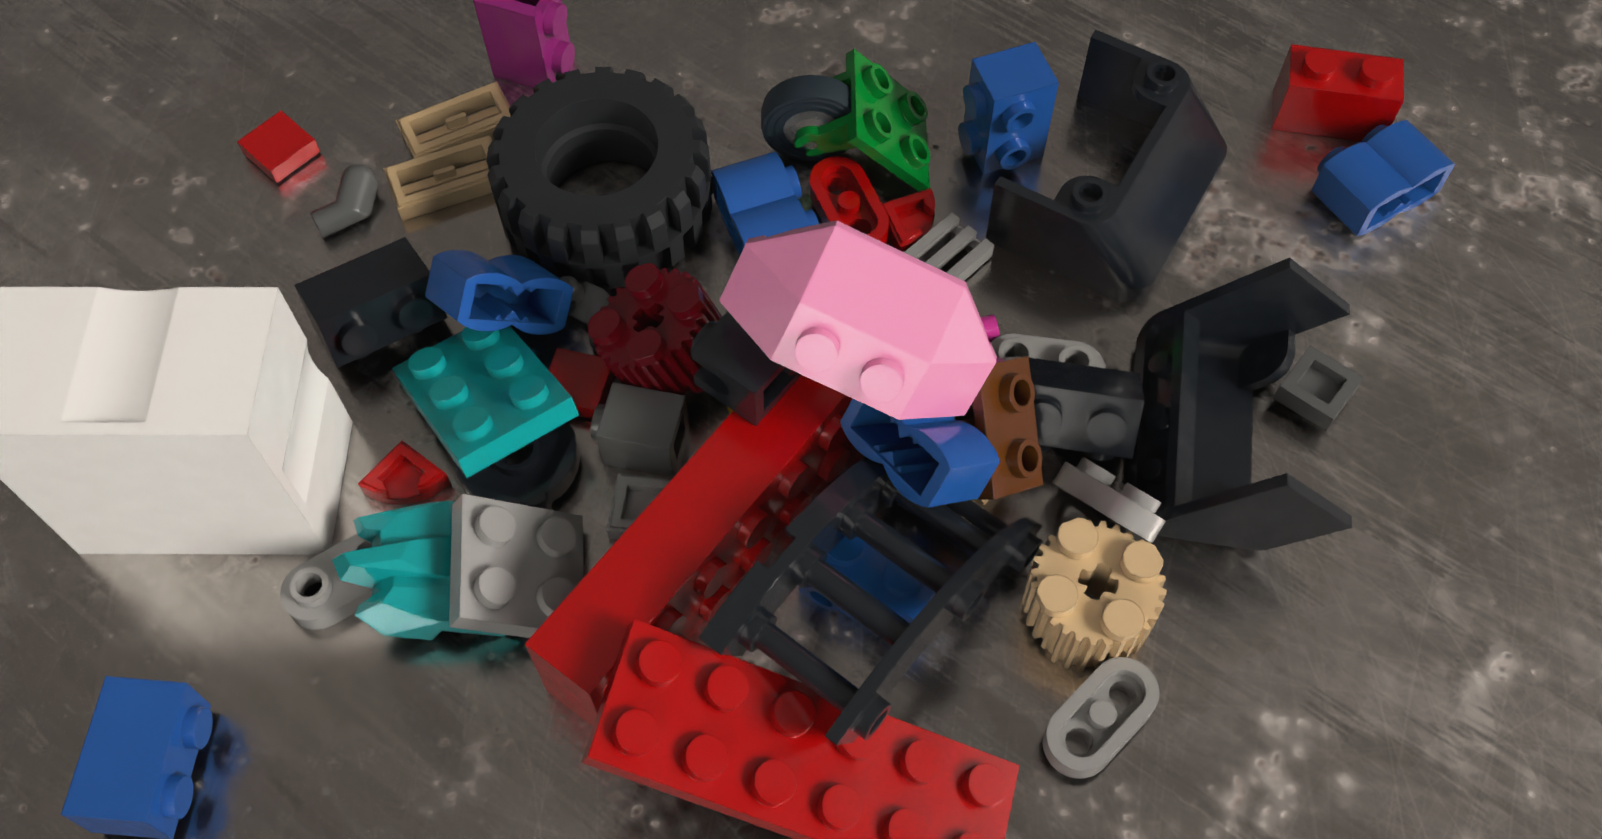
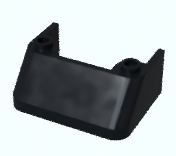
(1127, 232)
(1197, 411)

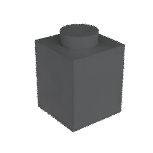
(641, 429)

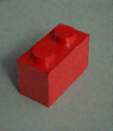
(1336, 92)

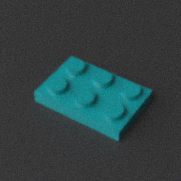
(484, 395)

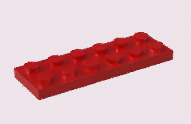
(760, 751)

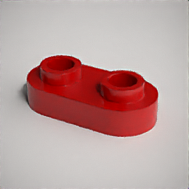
(856, 205)

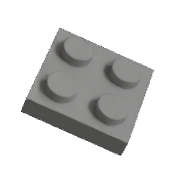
(511, 564)

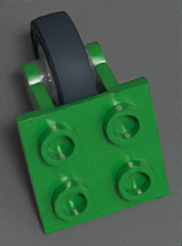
(855, 109)

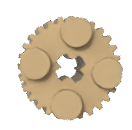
(1101, 564)

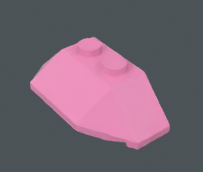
(862, 320)

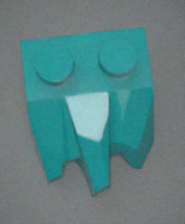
(405, 570)

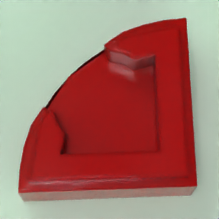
(910, 218)
(404, 477)

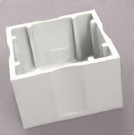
(169, 420)

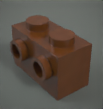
(1008, 420)

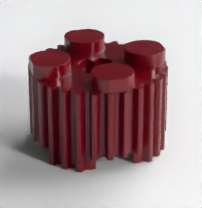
(651, 328)

